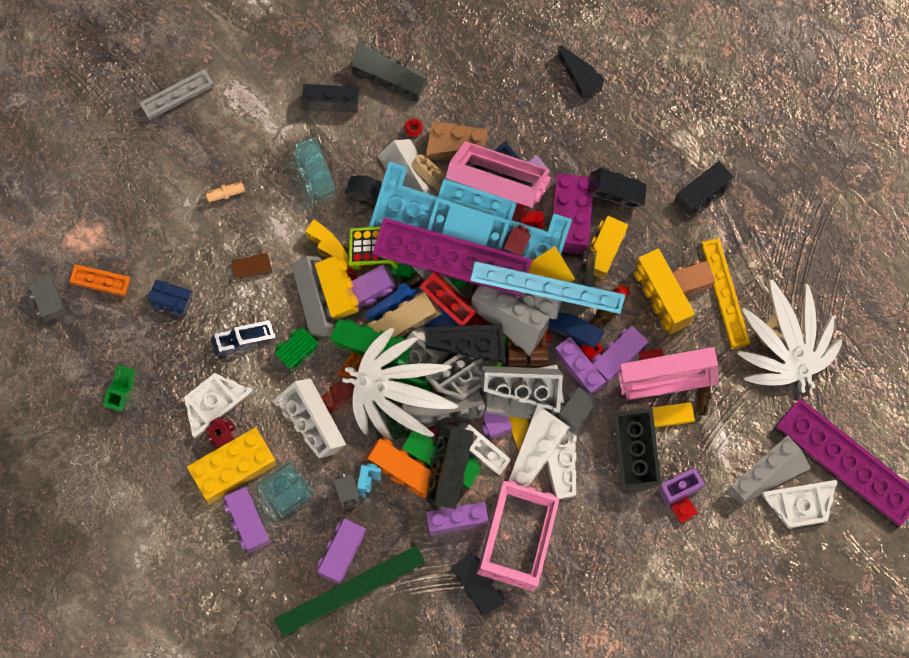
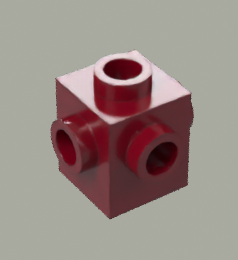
(227, 428)

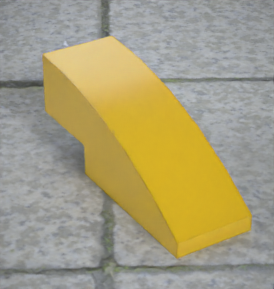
(327, 242)

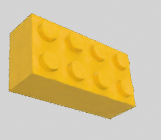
(663, 291)
(232, 465)

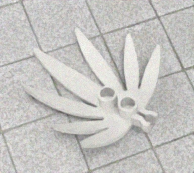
(798, 357)
(375, 385)

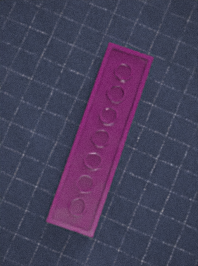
(442, 252)
(847, 461)

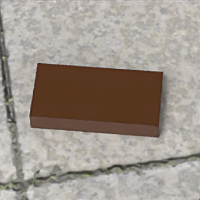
(251, 266)

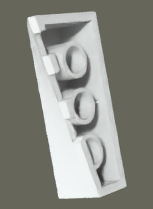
(310, 417)

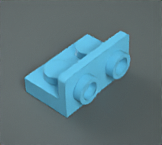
(366, 475)

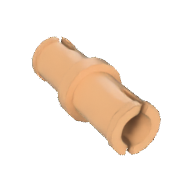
(224, 192)

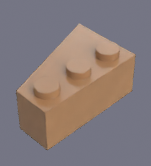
(447, 139)

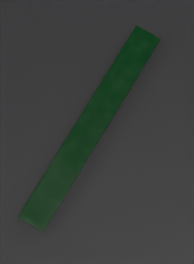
(349, 591)

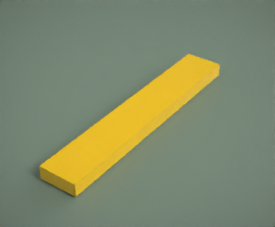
(725, 294)

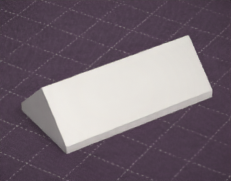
(403, 153)

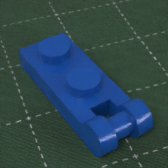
(391, 303)

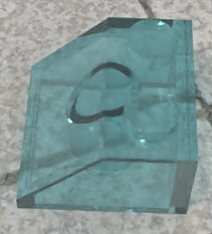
(285, 490)

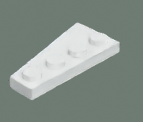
(539, 444)
(562, 468)

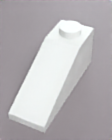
(485, 451)

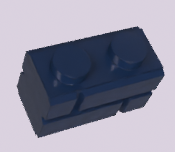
(170, 298)

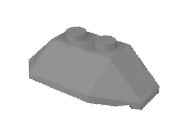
(461, 379)

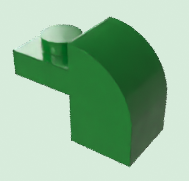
(121, 389)

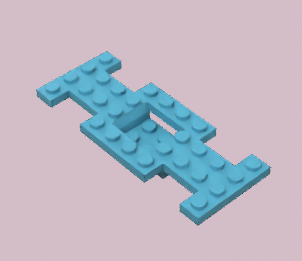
(455, 220)

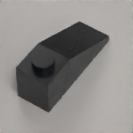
(582, 74)

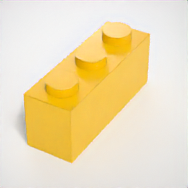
(607, 244)
(337, 287)

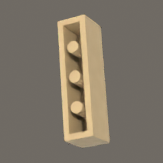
(408, 316)

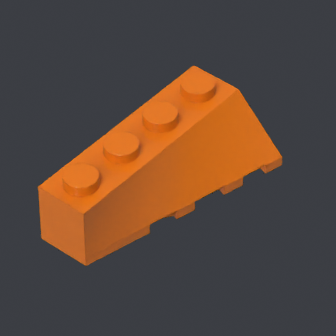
(400, 466)

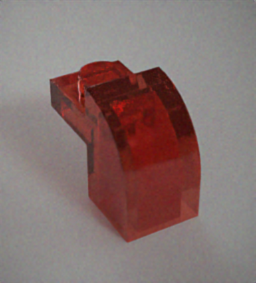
(338, 396)

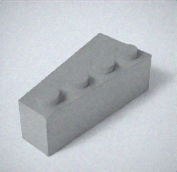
(528, 385)

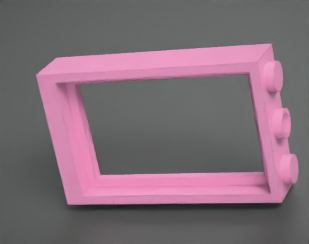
(494, 184)
(669, 374)
(505, 574)

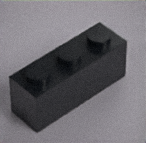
(330, 98)
(617, 188)
(704, 188)
(478, 587)

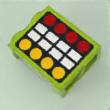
(362, 246)

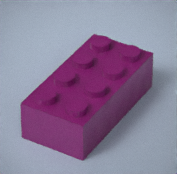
(574, 202)

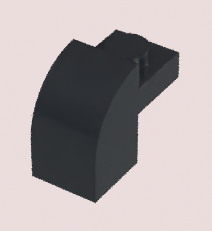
(363, 188)

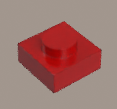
(684, 510)

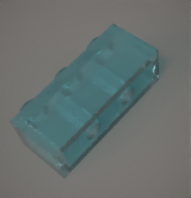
(314, 169)

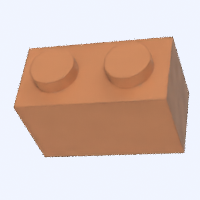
(694, 278)

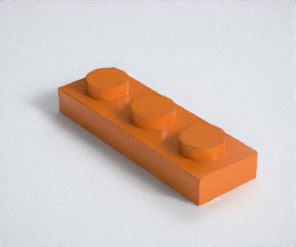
(100, 280)

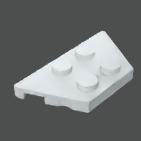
(212, 400)
(802, 504)

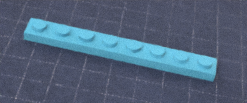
(547, 287)

